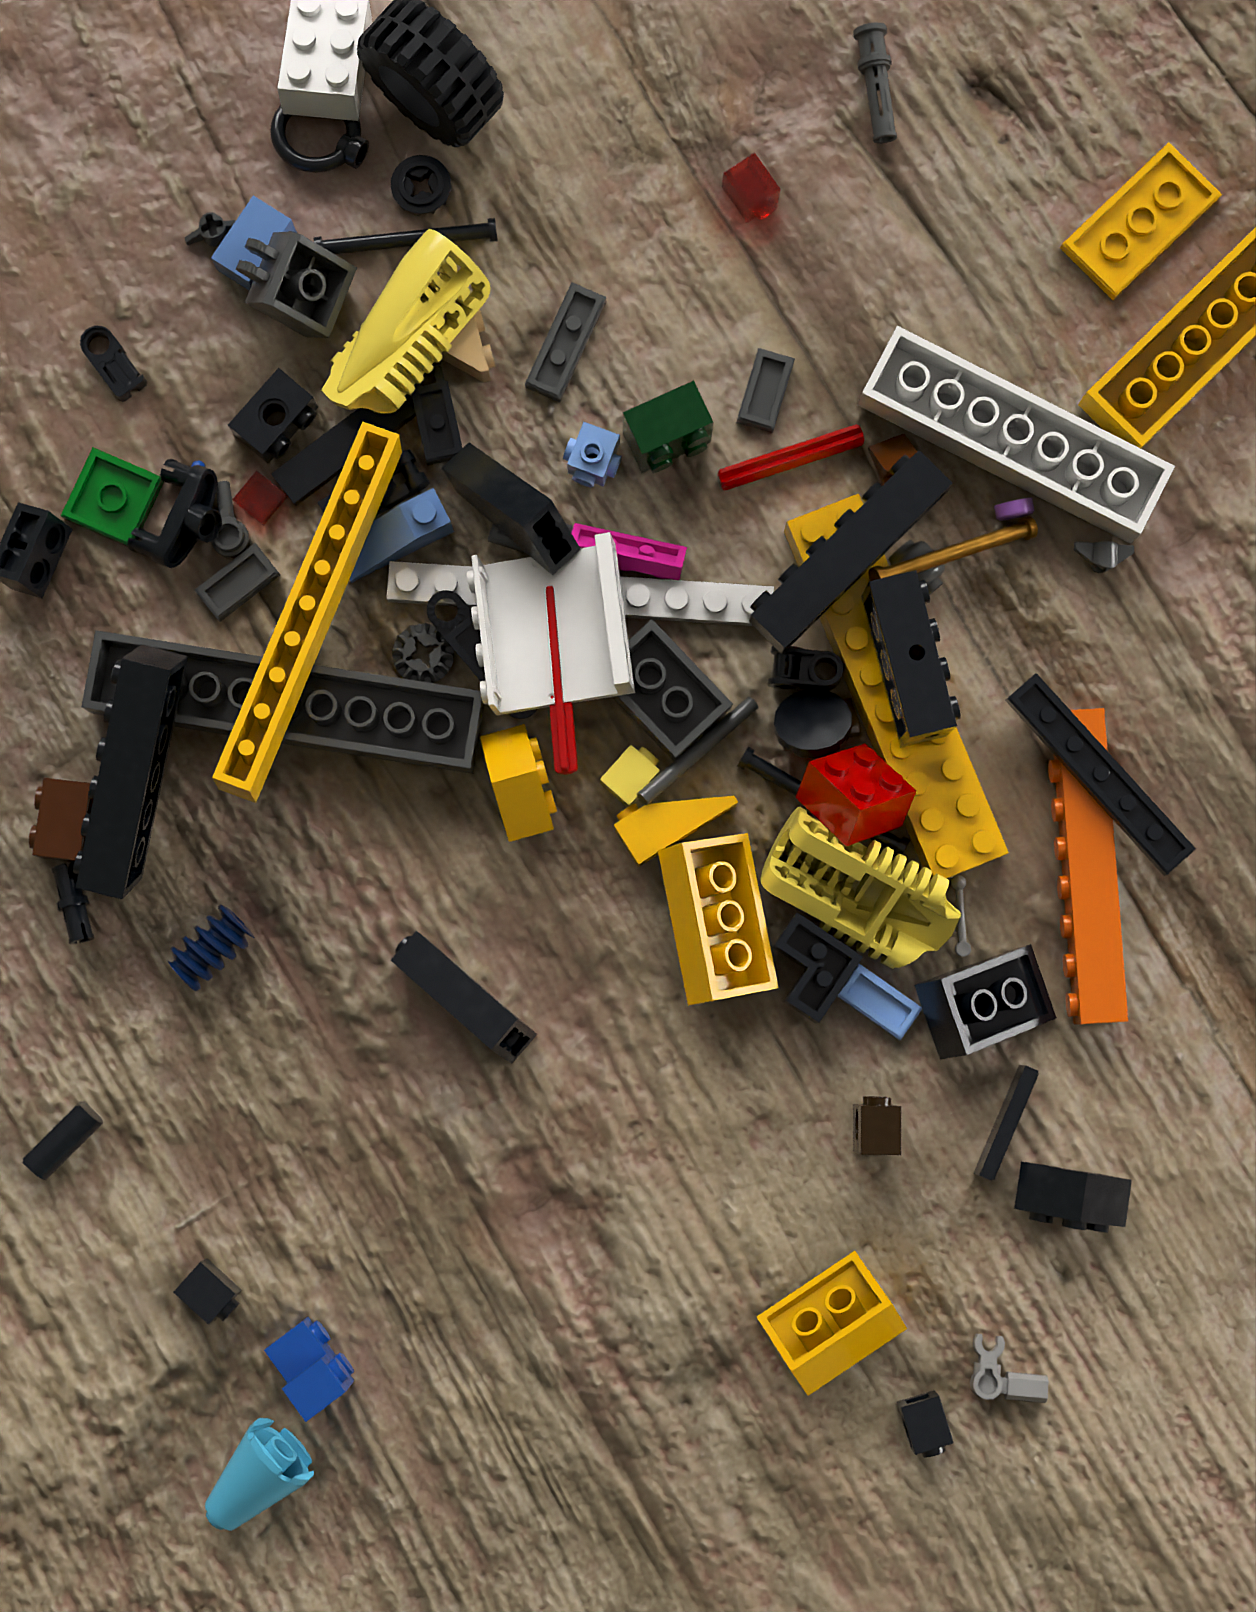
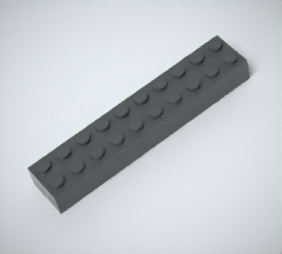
(335, 712)

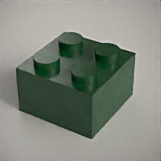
(668, 428)

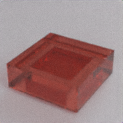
(259, 498)

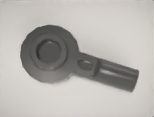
(233, 534)

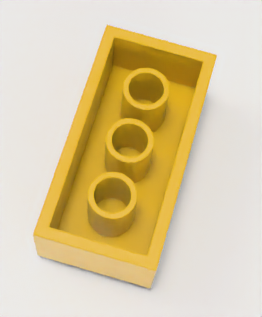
(717, 918)

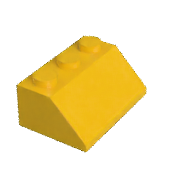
(831, 1323)

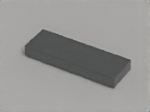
(565, 342)

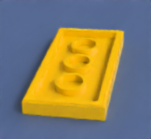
(1140, 221)

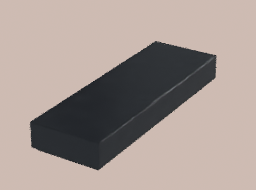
(1006, 1122)

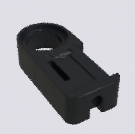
(113, 364)

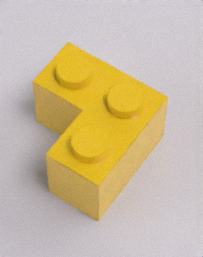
(519, 782)

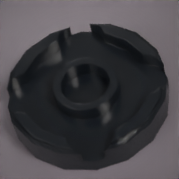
(813, 723)

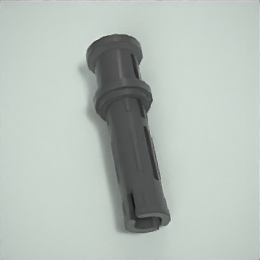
(870, 65)

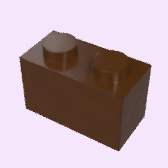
(60, 818)

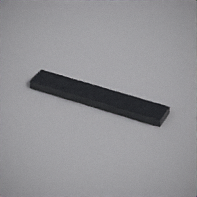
(1100, 774)

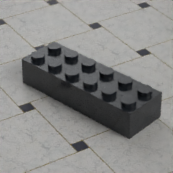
(130, 770)

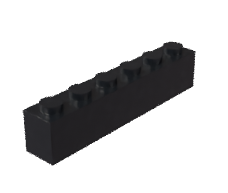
(850, 552)

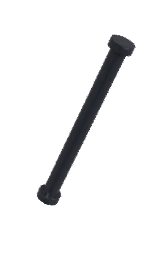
(407, 238)
(792, 785)

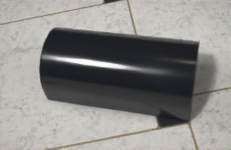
(62, 1140)

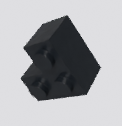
(825, 964)
(1077, 1197)

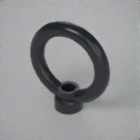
(349, 149)

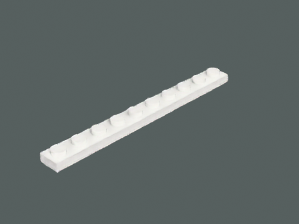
(641, 596)

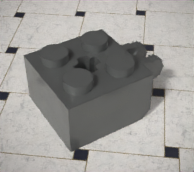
(297, 283)

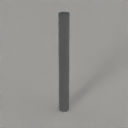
(697, 751)

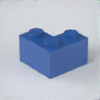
(310, 1367)

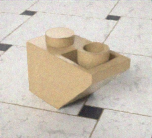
(468, 351)

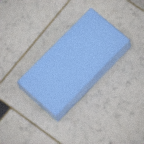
(879, 1002)

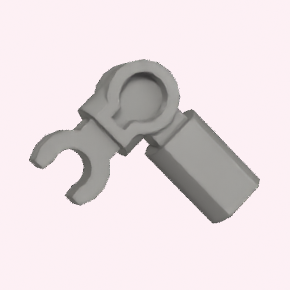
(987, 1378)

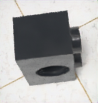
(276, 394)

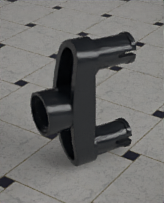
(188, 520)

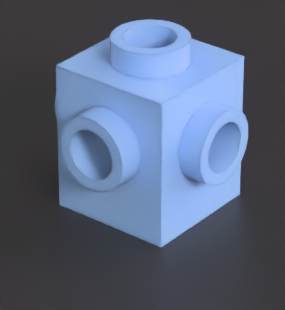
(597, 443)

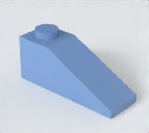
(402, 532)

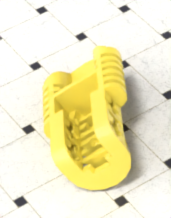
(408, 327)
(863, 894)

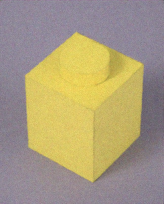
(630, 774)

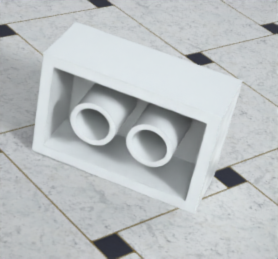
(321, 60)

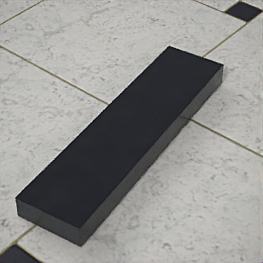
(327, 454)

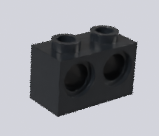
(31, 549)

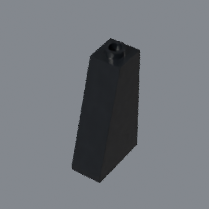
(512, 507)
(463, 997)

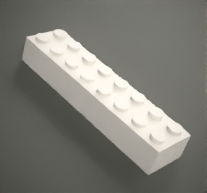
(1015, 435)

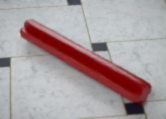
(790, 457)

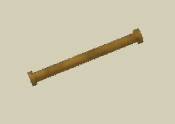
(1025, 528)

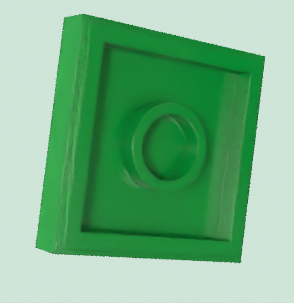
(112, 497)

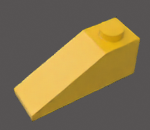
(666, 823)

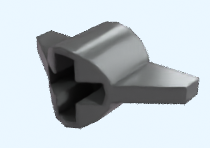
(211, 230)
(1103, 554)

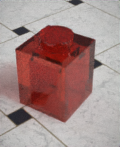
(751, 188)

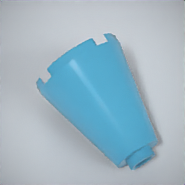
(258, 1475)

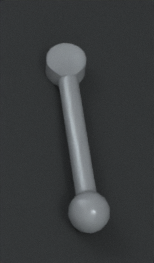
(962, 948)

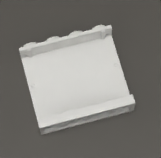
(516, 629)

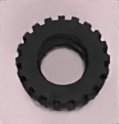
(430, 71)

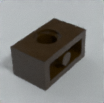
(877, 1127)

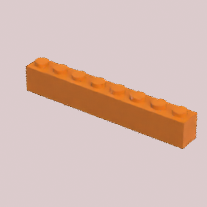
(1089, 894)

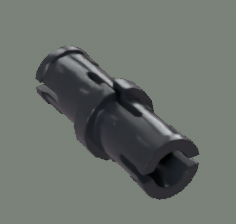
(72, 904)

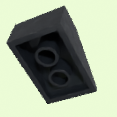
(985, 1002)

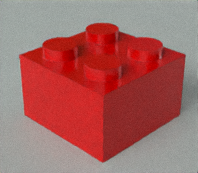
(855, 794)

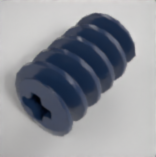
(209, 948)

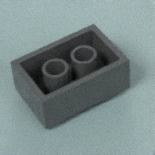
(671, 694)

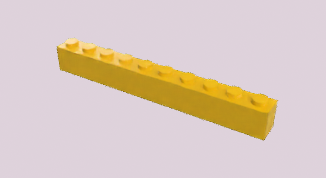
(308, 613)

